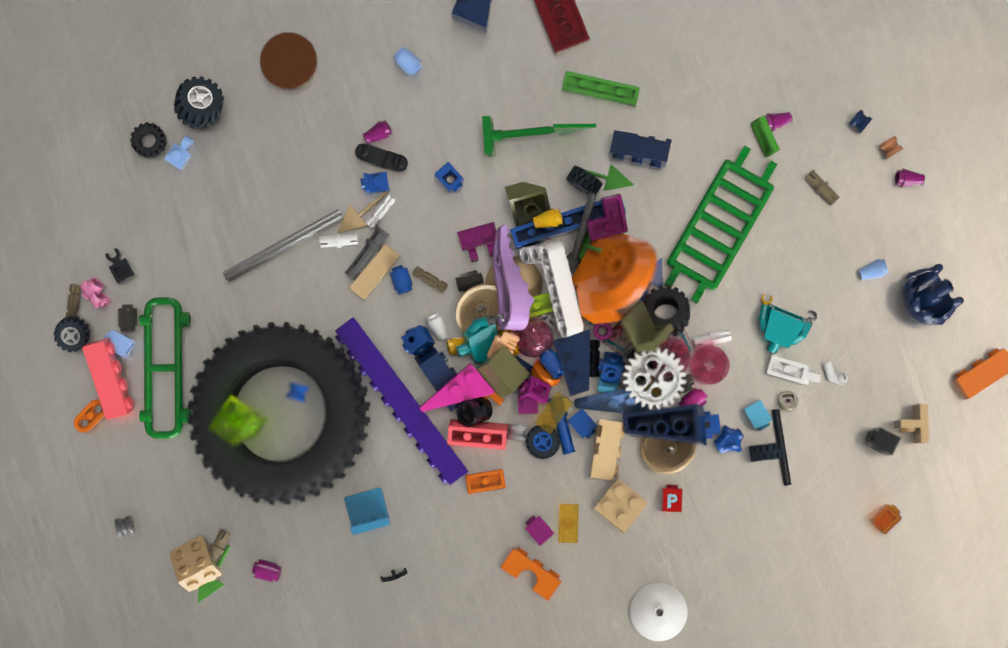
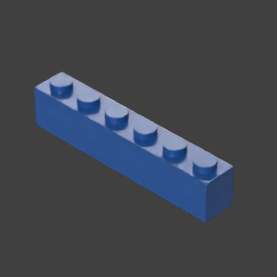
(529, 234)

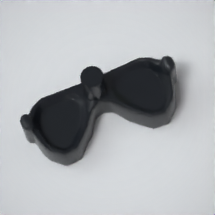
(394, 576)

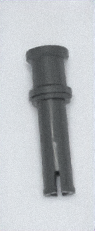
(372, 245)

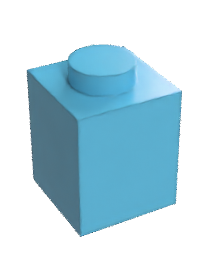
(757, 415)

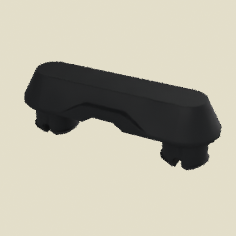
(381, 157)

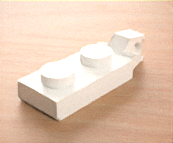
(791, 371)

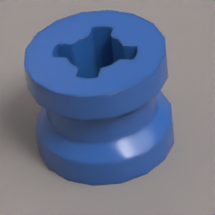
(297, 392)

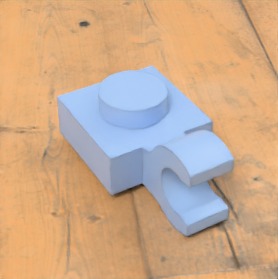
(178, 154)

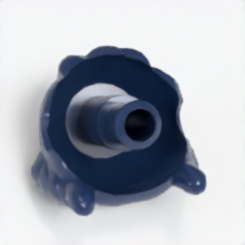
(928, 297)

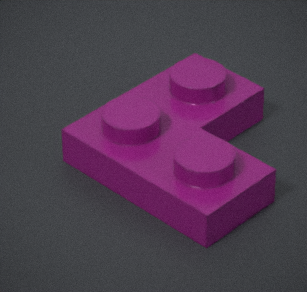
(613, 221)

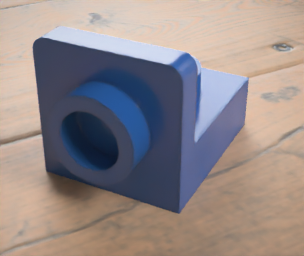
(375, 182)

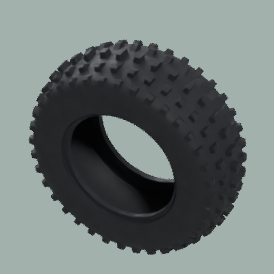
(342, 424)

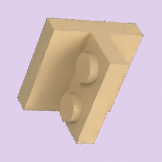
(918, 425)

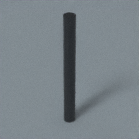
(780, 438)

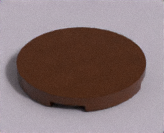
(288, 60)

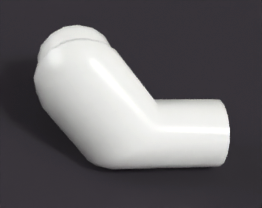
(834, 376)

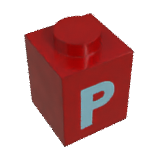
(671, 499)

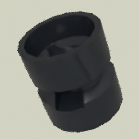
(474, 411)

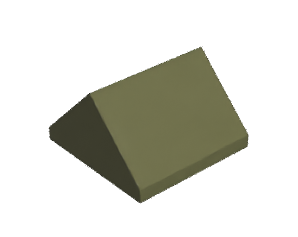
(503, 372)

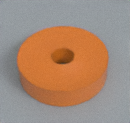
(540, 372)

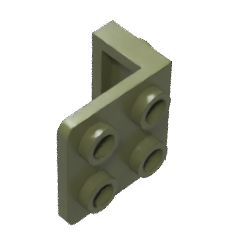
(642, 329)

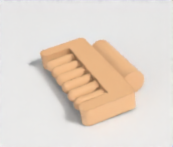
(499, 341)

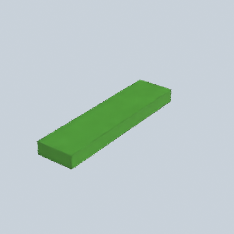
(600, 88)

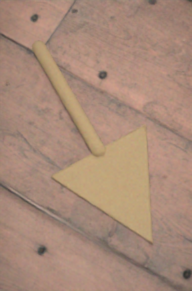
(353, 219)

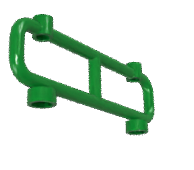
(181, 319)

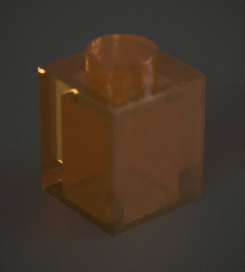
(886, 518)

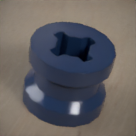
(860, 121)

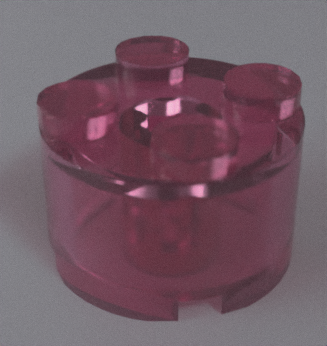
(680, 351)
(717, 358)

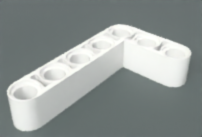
(559, 283)

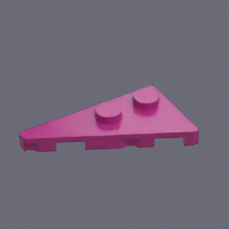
(462, 387)

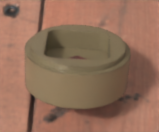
(788, 401)

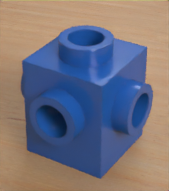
(417, 340)
(611, 363)
(713, 424)

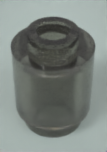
(468, 280)
(127, 318)

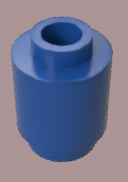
(401, 279)

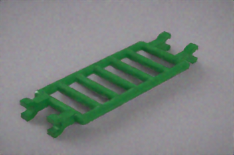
(741, 236)

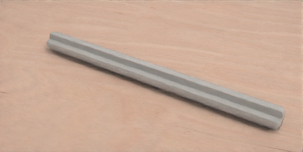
(283, 245)

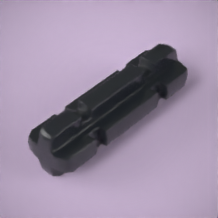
(594, 358)

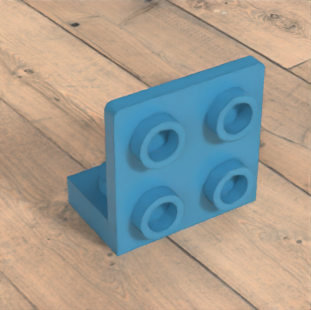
(367, 511)

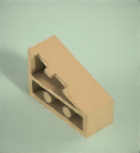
(606, 450)

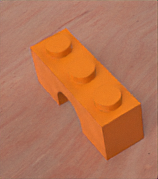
(546, 582)

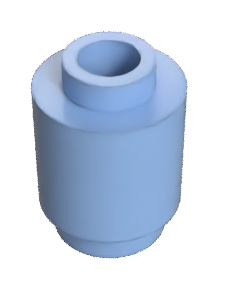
(407, 61)

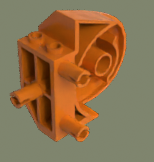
(613, 276)

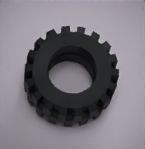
(670, 297)

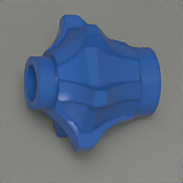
(729, 440)

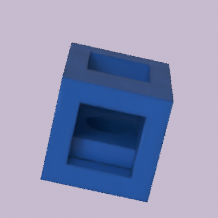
(449, 171)

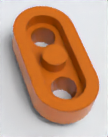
(90, 415)

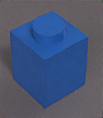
(582, 424)

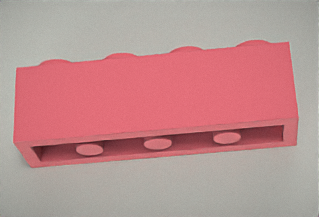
(108, 378)

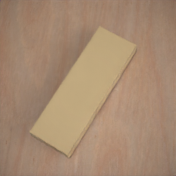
(374, 272)

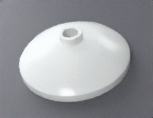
(644, 607)

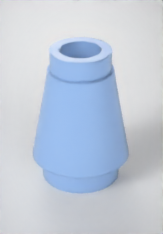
(874, 270)

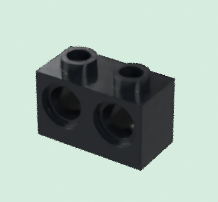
(882, 441)

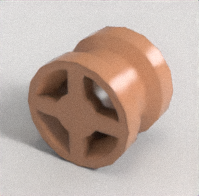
(891, 147)

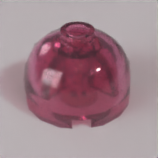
(534, 338)

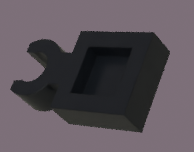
(121, 268)

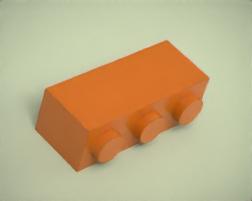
(982, 373)

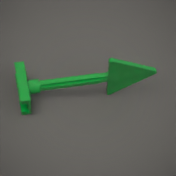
(491, 135)

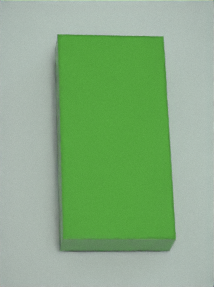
(765, 136)

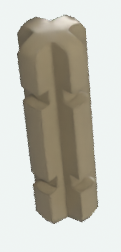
(430, 279)
(73, 300)

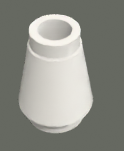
(437, 325)

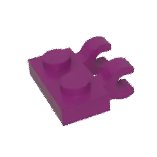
(477, 237)

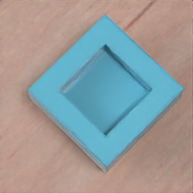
(606, 386)

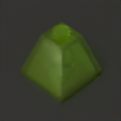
(237, 422)

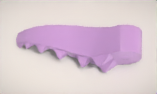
(512, 290)

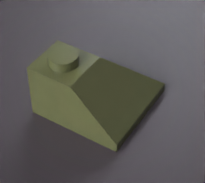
(526, 202)

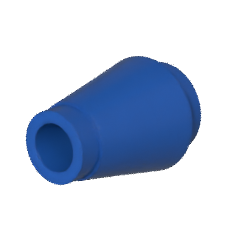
(551, 362)

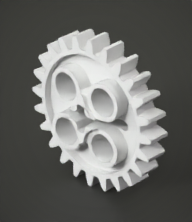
(668, 387)

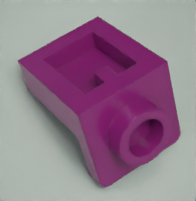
(534, 389)

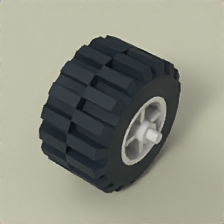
(198, 102)

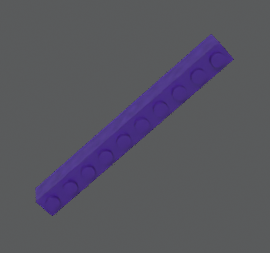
(400, 399)

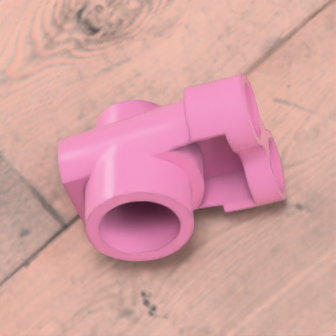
(92, 292)

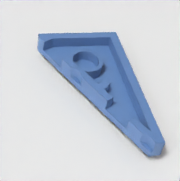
(613, 401)

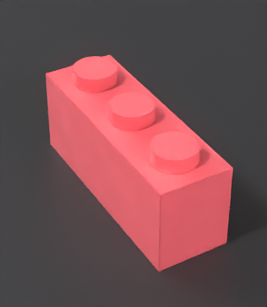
(478, 435)

